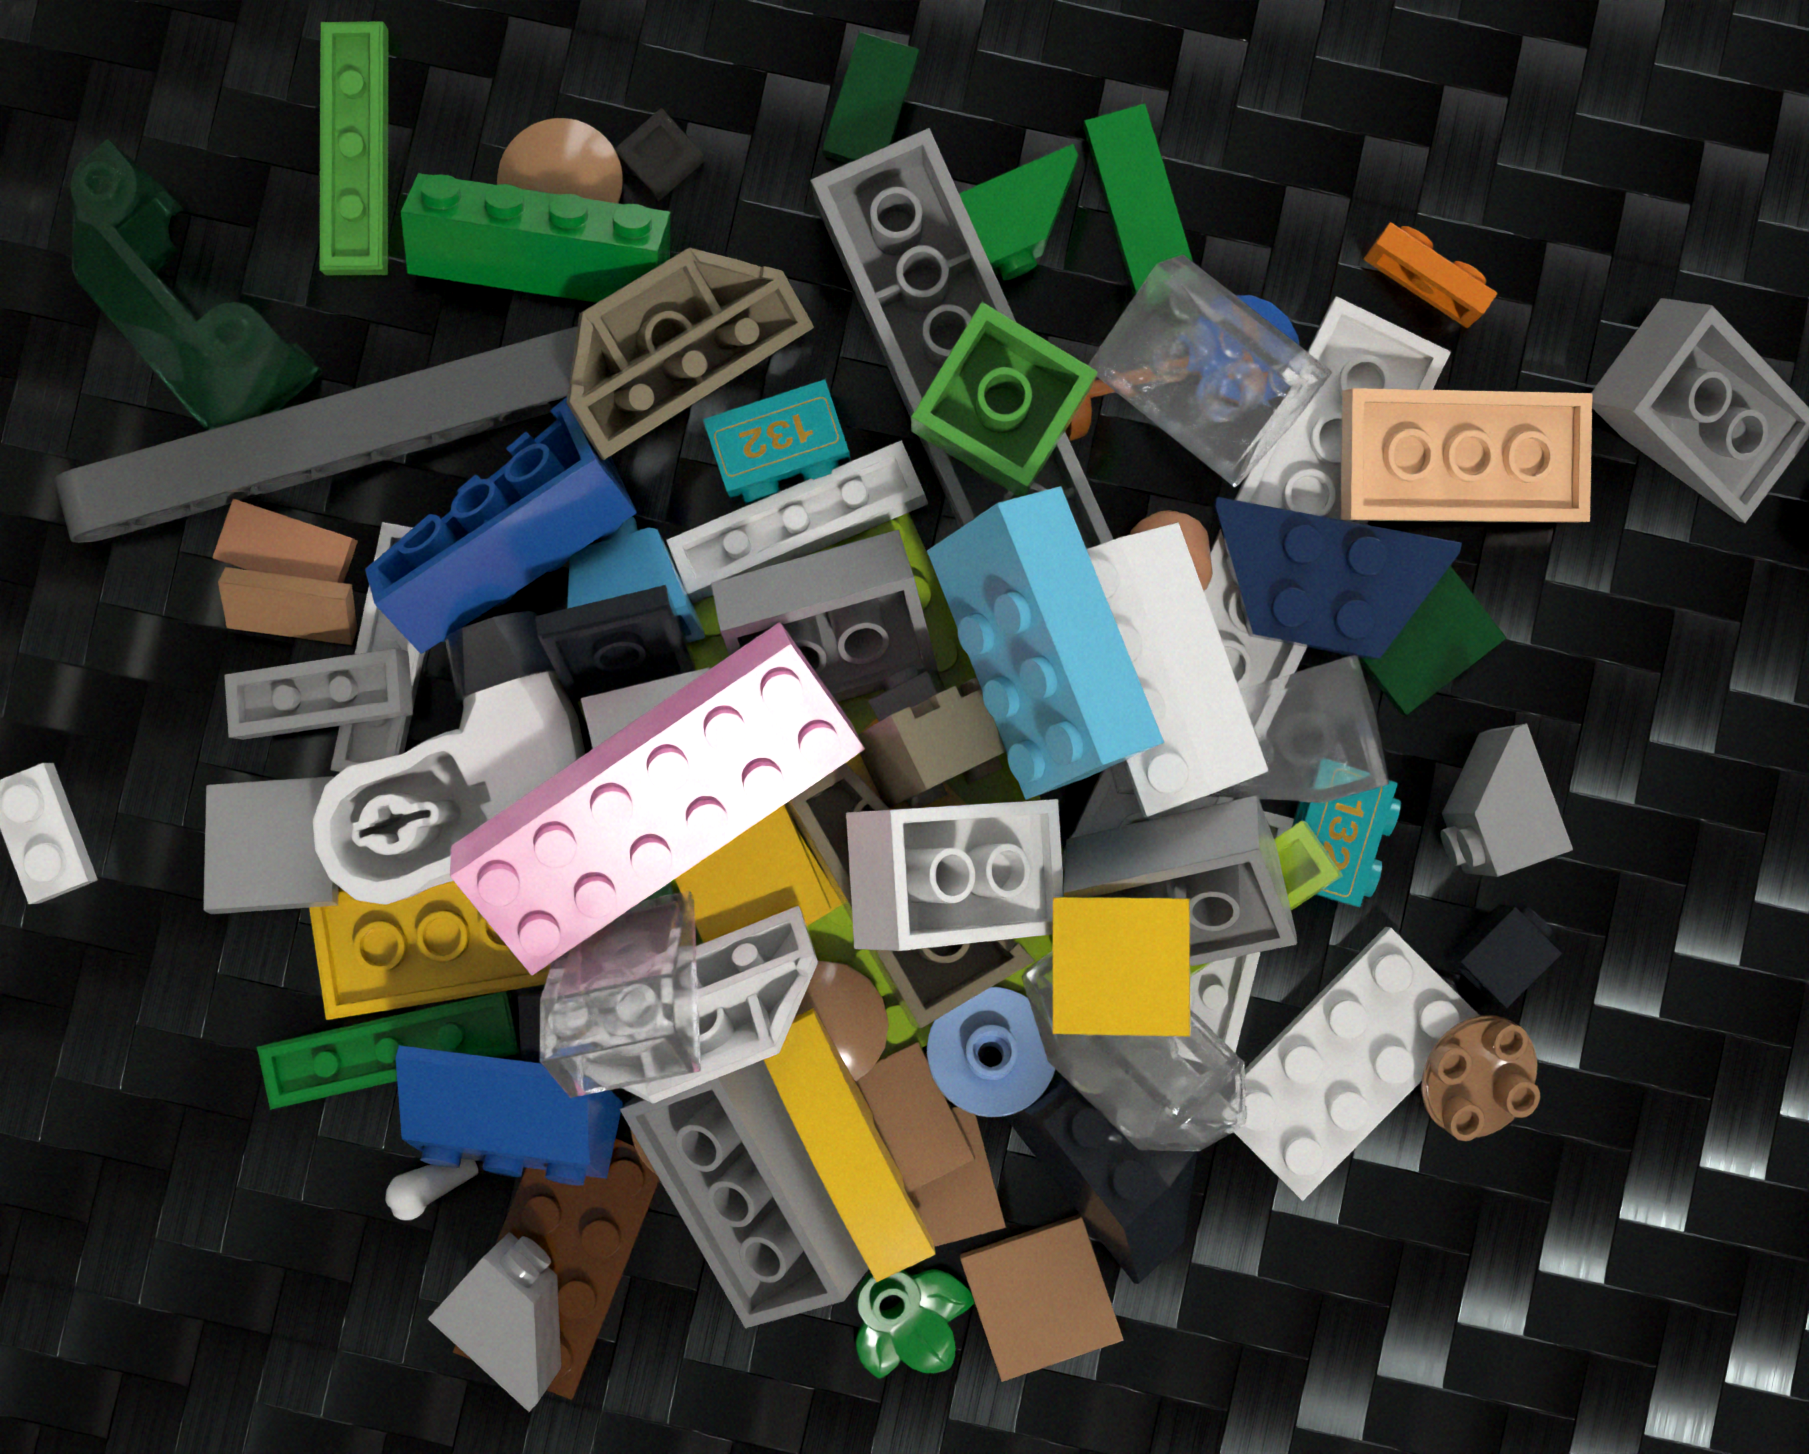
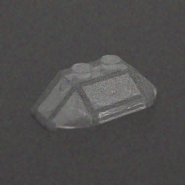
(1151, 1088)

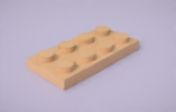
(1465, 456)

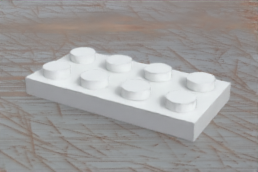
(1346, 1061)

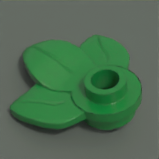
(914, 1327)

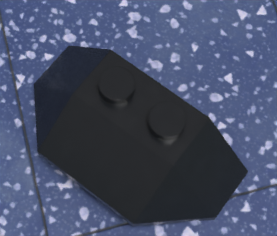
(1124, 1194)

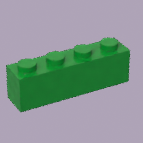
(529, 238)

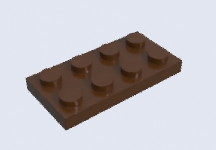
(589, 1243)

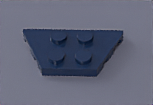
(1326, 577)

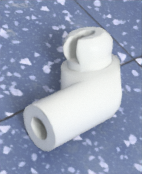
(417, 1188)

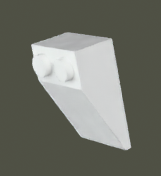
(953, 874)

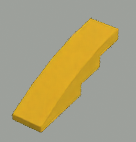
(848, 1149)

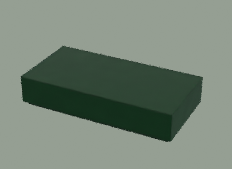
(870, 98)

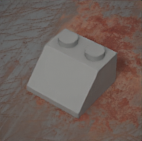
(1502, 807)
(508, 1318)

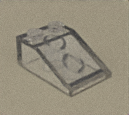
(625, 1001)

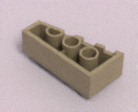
(931, 743)
(922, 979)

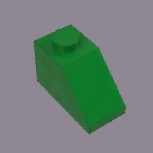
(1019, 211)

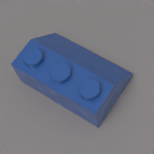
(502, 1115)

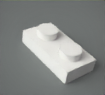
(42, 834)

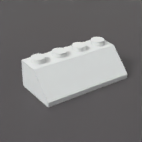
(1181, 671)

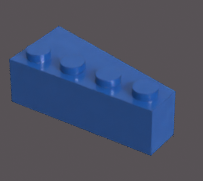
(500, 533)

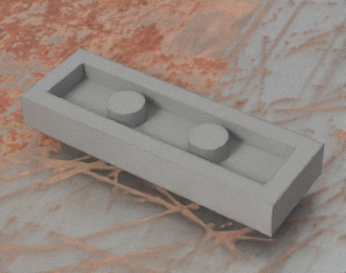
(319, 694)

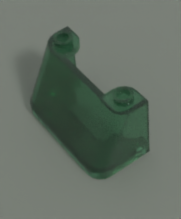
(217, 367)

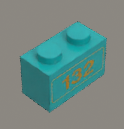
(777, 442)
(1351, 836)

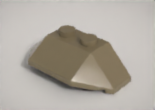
(675, 342)

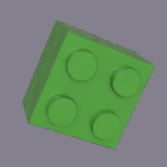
(1002, 400)

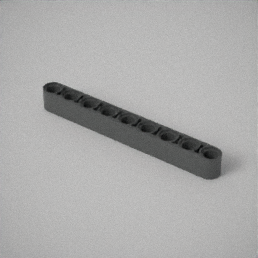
(317, 438)

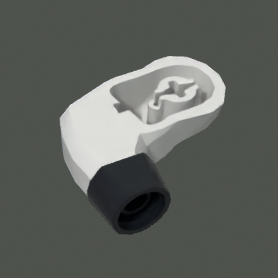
(393, 820)

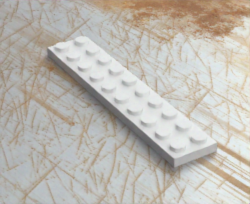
(1297, 476)

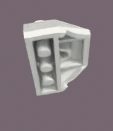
(745, 998)

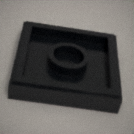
(616, 642)

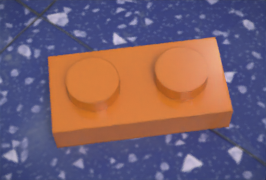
(1448, 286)

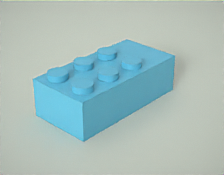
(1043, 642)

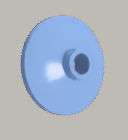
(996, 1020)

